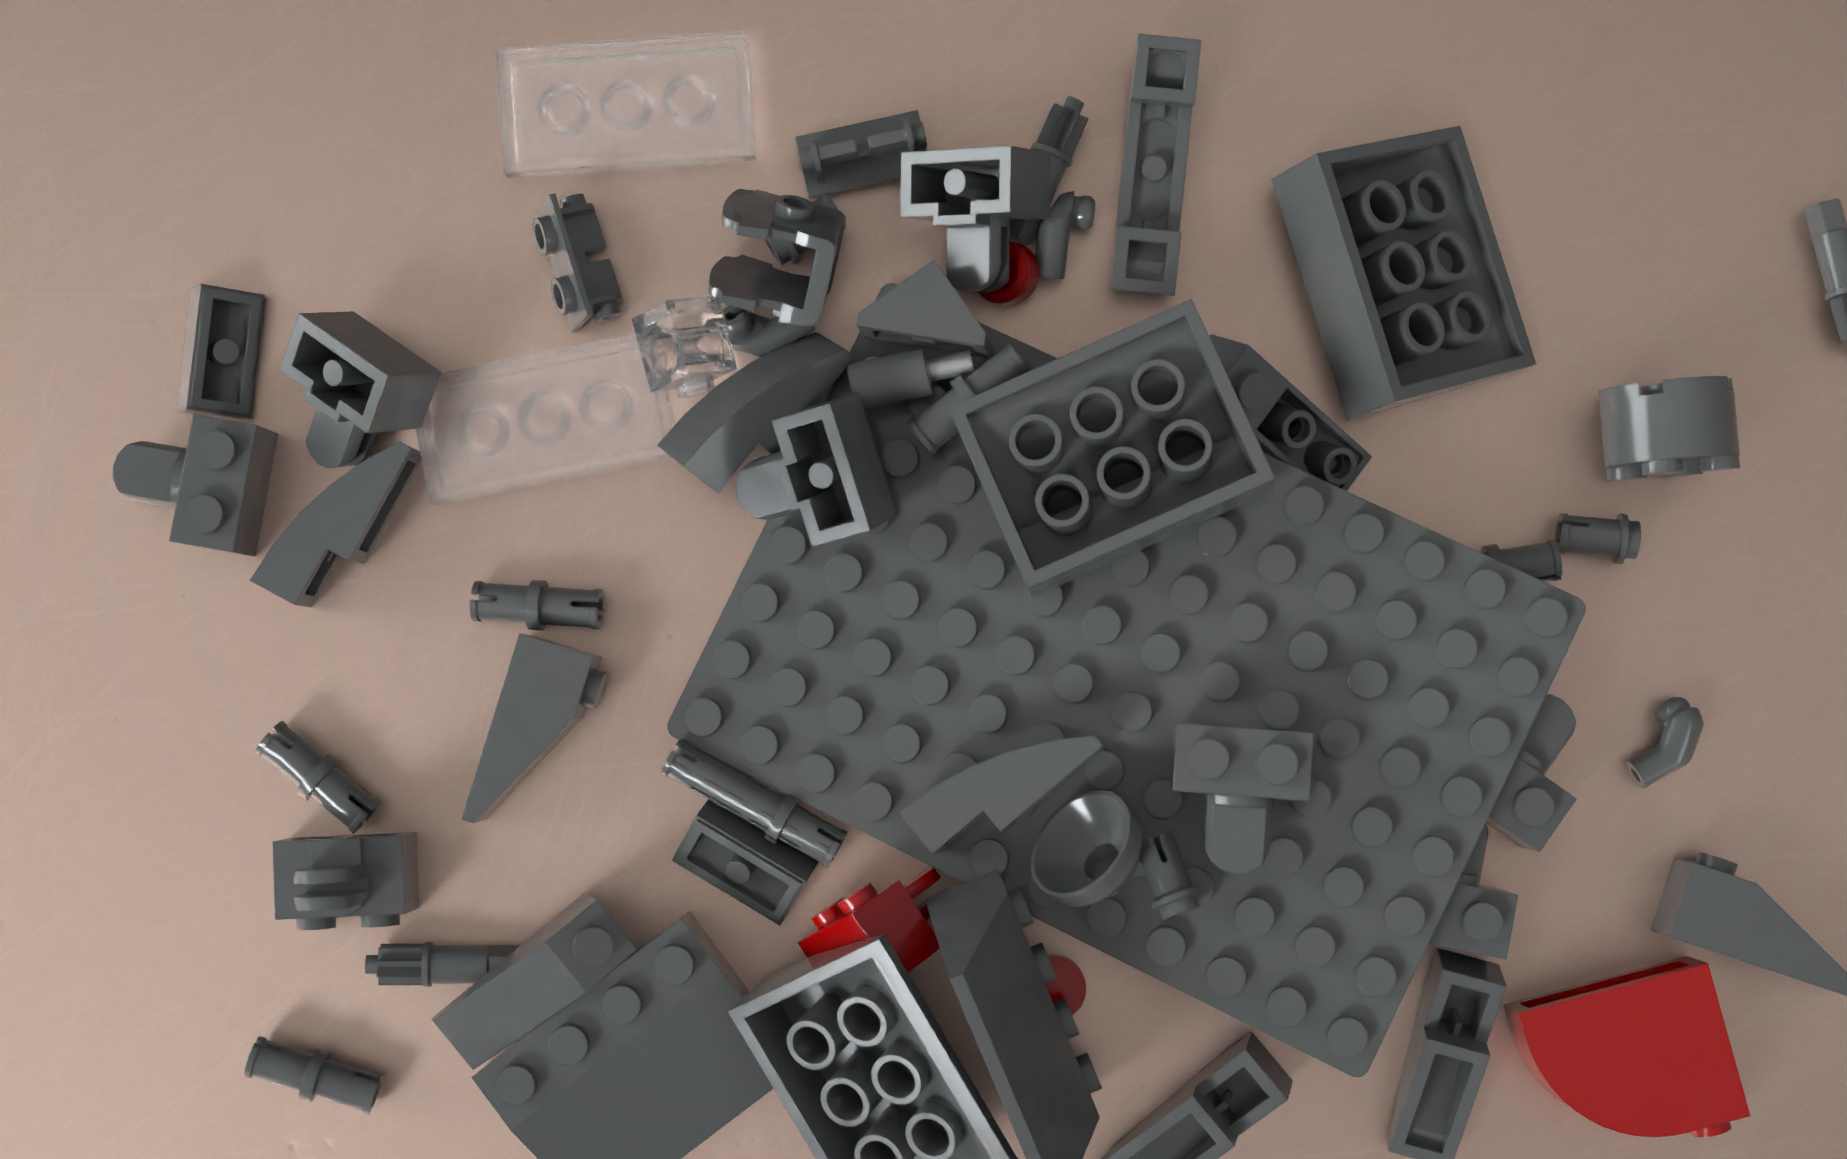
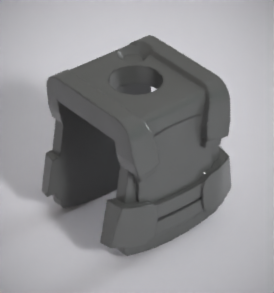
(752, 282)

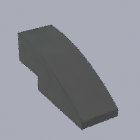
(740, 411)
(337, 523)
(998, 787)
(1445, 1056)
(1211, 1107)

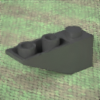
(1287, 421)

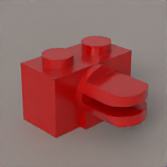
(875, 913)

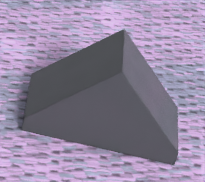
(925, 314)

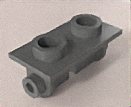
(859, 153)
(578, 285)

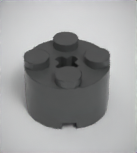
(1669, 428)

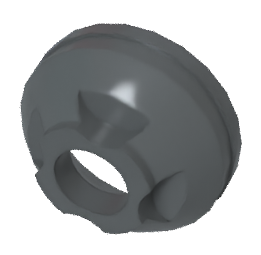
(1076, 842)

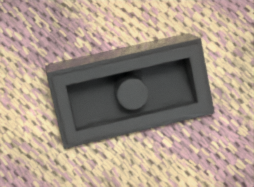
(220, 352)
(744, 863)

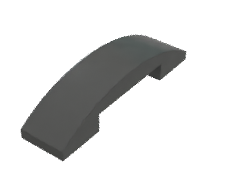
(1154, 164)

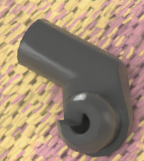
(1055, 232)
(759, 334)
(1676, 744)

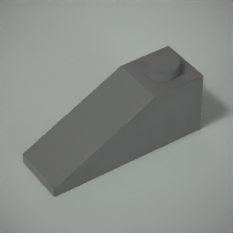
(536, 709)
(1738, 919)
(535, 981)

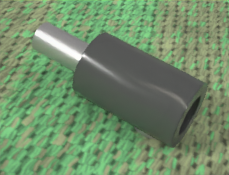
(903, 375)

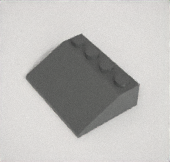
(1402, 269)
(1113, 448)
(1014, 1017)
(865, 1060)
(634, 1062)

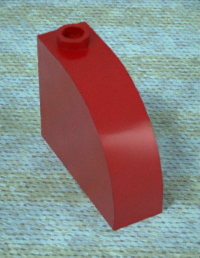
(1636, 1050)

